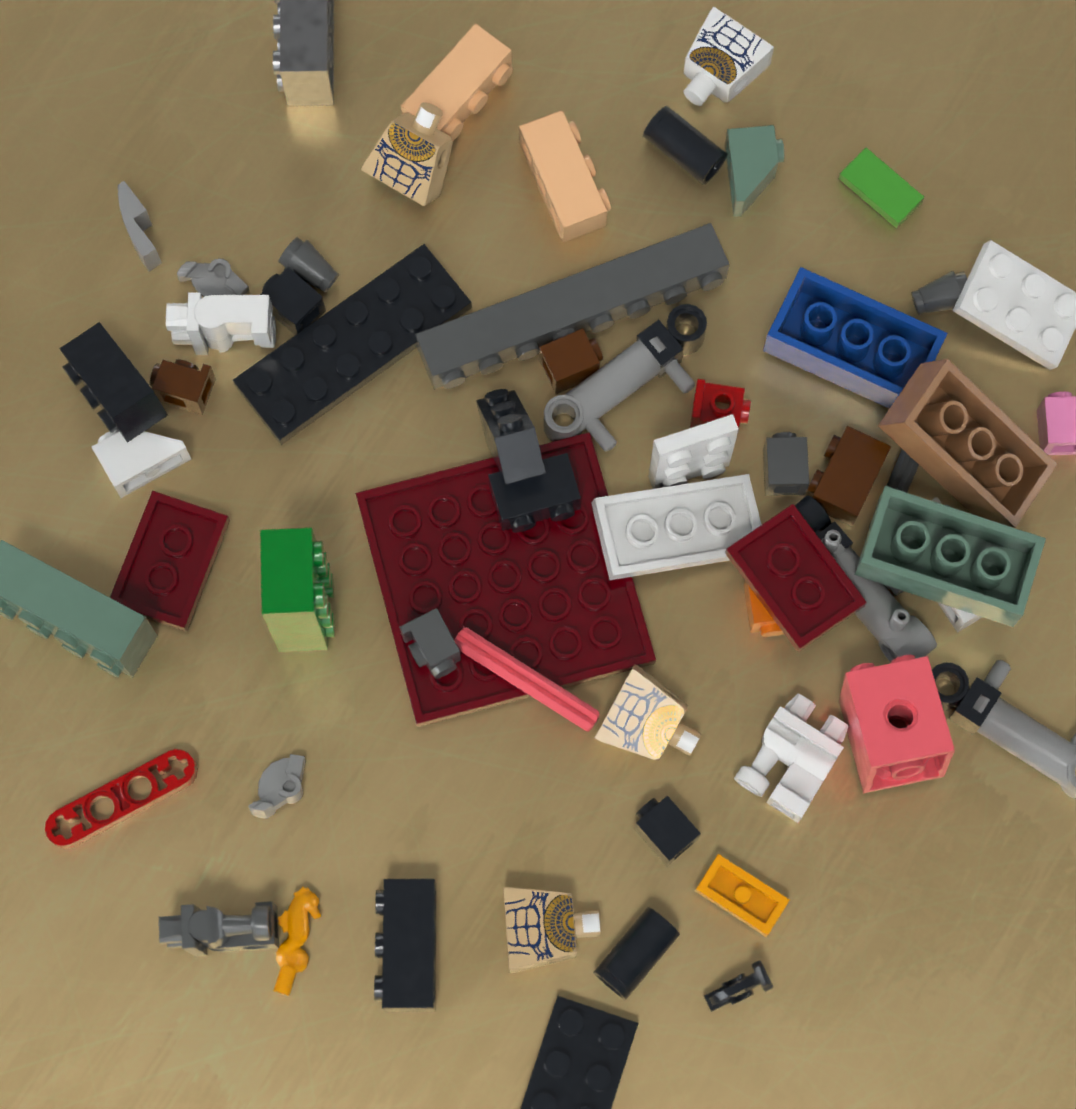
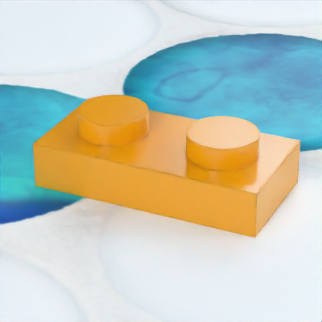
(742, 895)

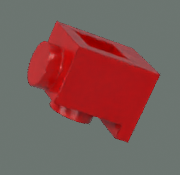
(704, 405)

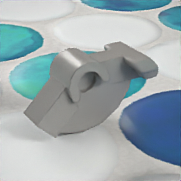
(212, 278)
(279, 785)

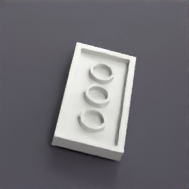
(674, 525)

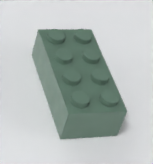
(950, 556)
(72, 613)

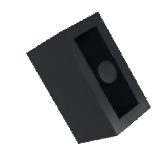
(537, 497)

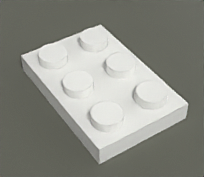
(1019, 305)
(693, 453)

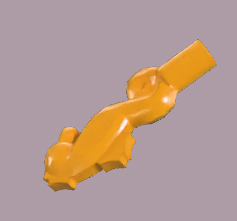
(295, 922)

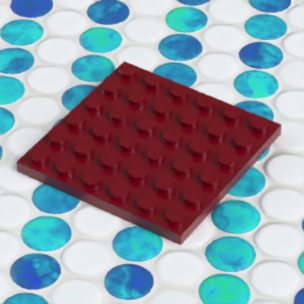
(527, 591)

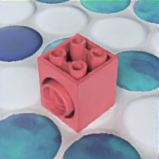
(895, 723)

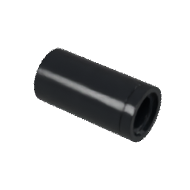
(685, 145)
(636, 953)

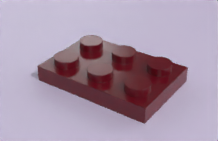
(170, 560)
(795, 577)

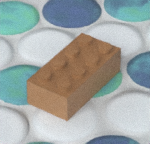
(967, 443)

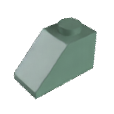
(751, 163)

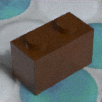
(849, 475)

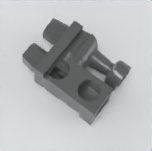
(212, 929)

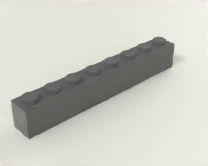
(579, 301)

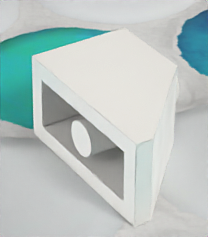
(139, 460)

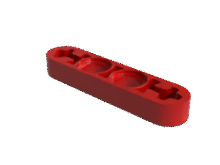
(118, 792)

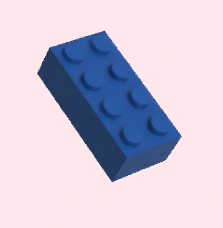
(850, 338)

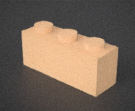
(463, 79)
(564, 175)

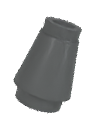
(308, 264)
(939, 294)

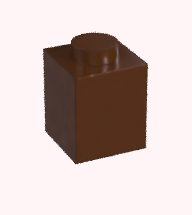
(570, 360)

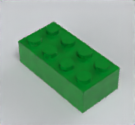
(296, 589)

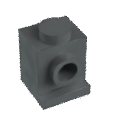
(432, 643)

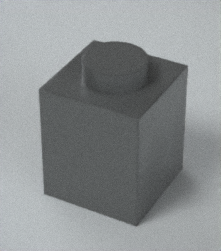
(785, 465)

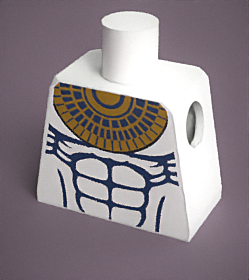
(724, 59)

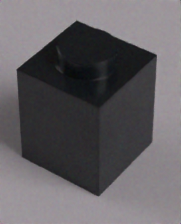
(293, 300)
(665, 829)

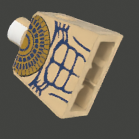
(412, 155)
(647, 718)
(543, 927)

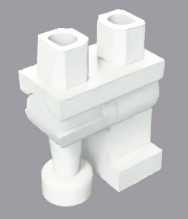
(221, 321)
(800, 747)

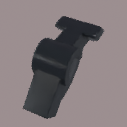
(739, 988)

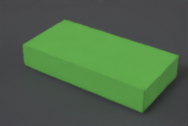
(881, 187)

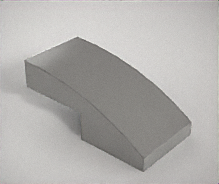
(136, 221)

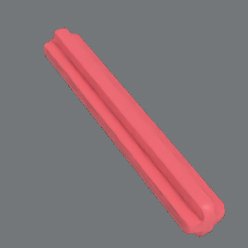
(527, 679)

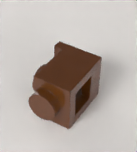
(182, 384)

